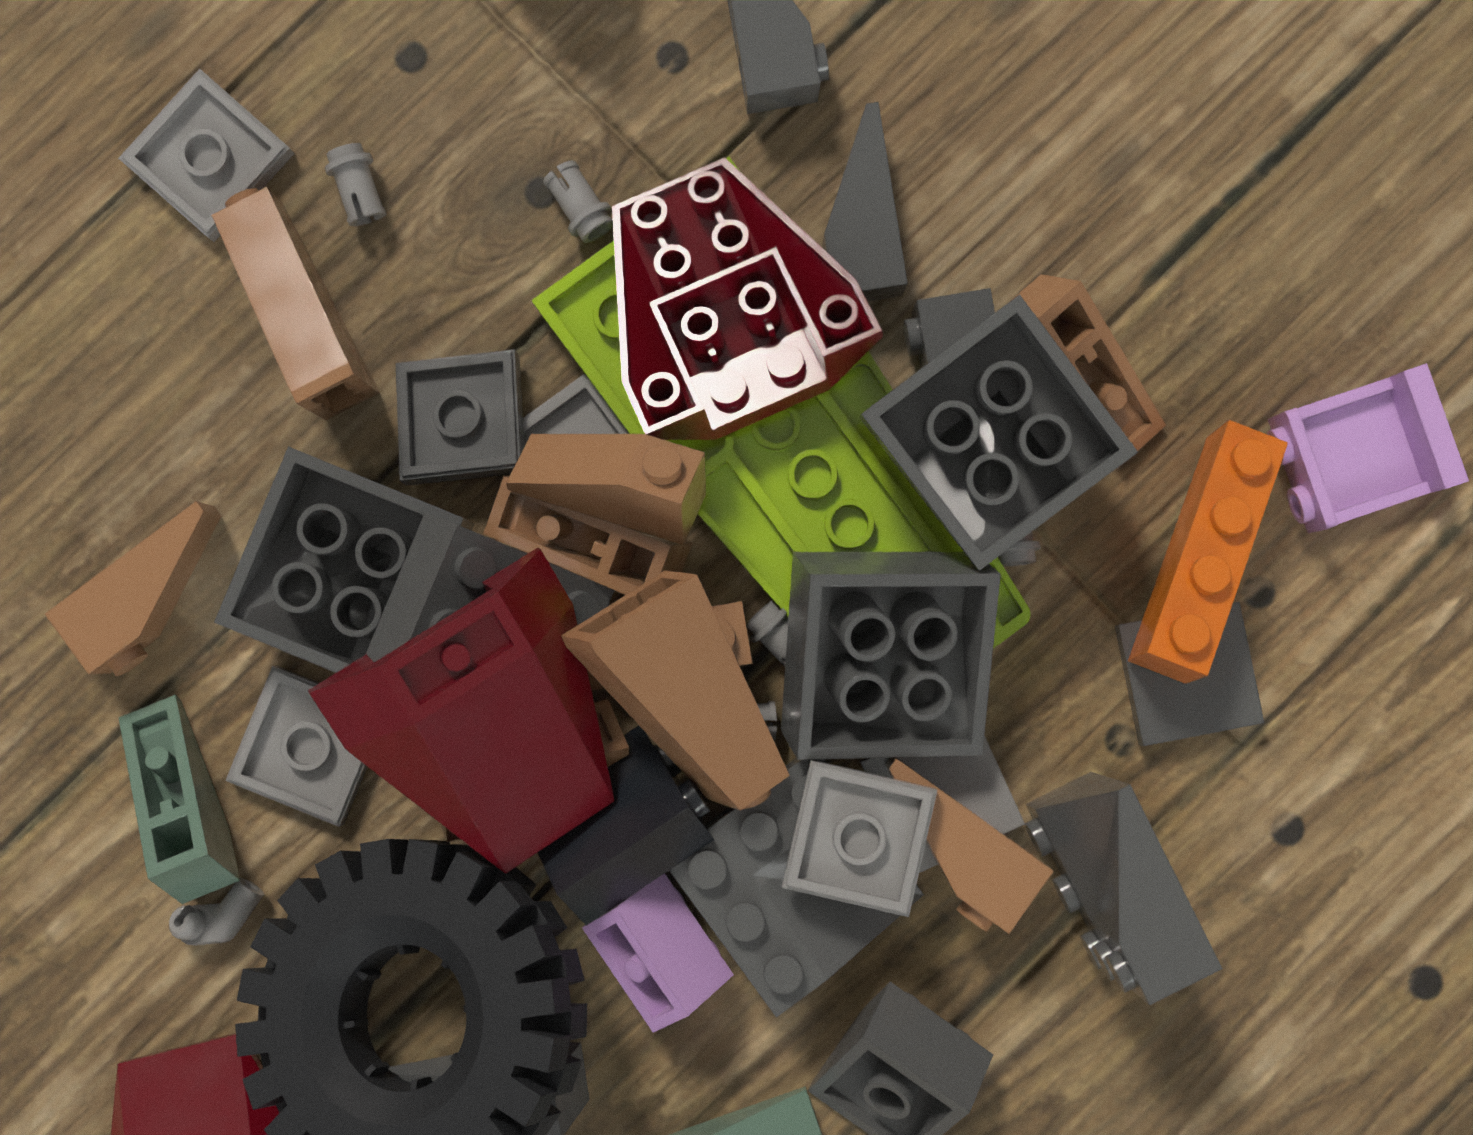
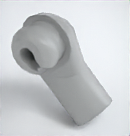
(218, 921)

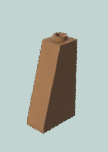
(293, 305)
(682, 685)

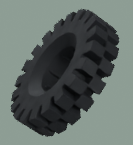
(332, 951)

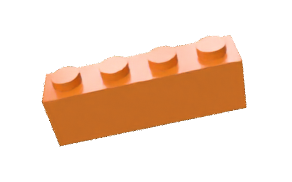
(1208, 552)

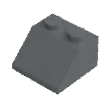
(902, 1069)

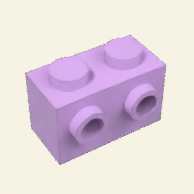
(659, 953)

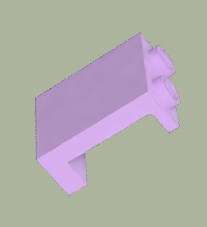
(1367, 449)

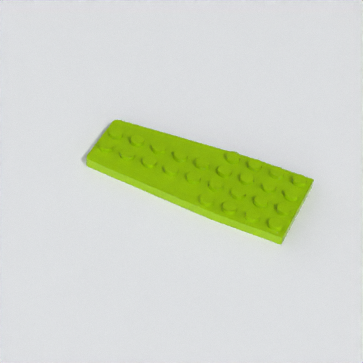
(785, 482)

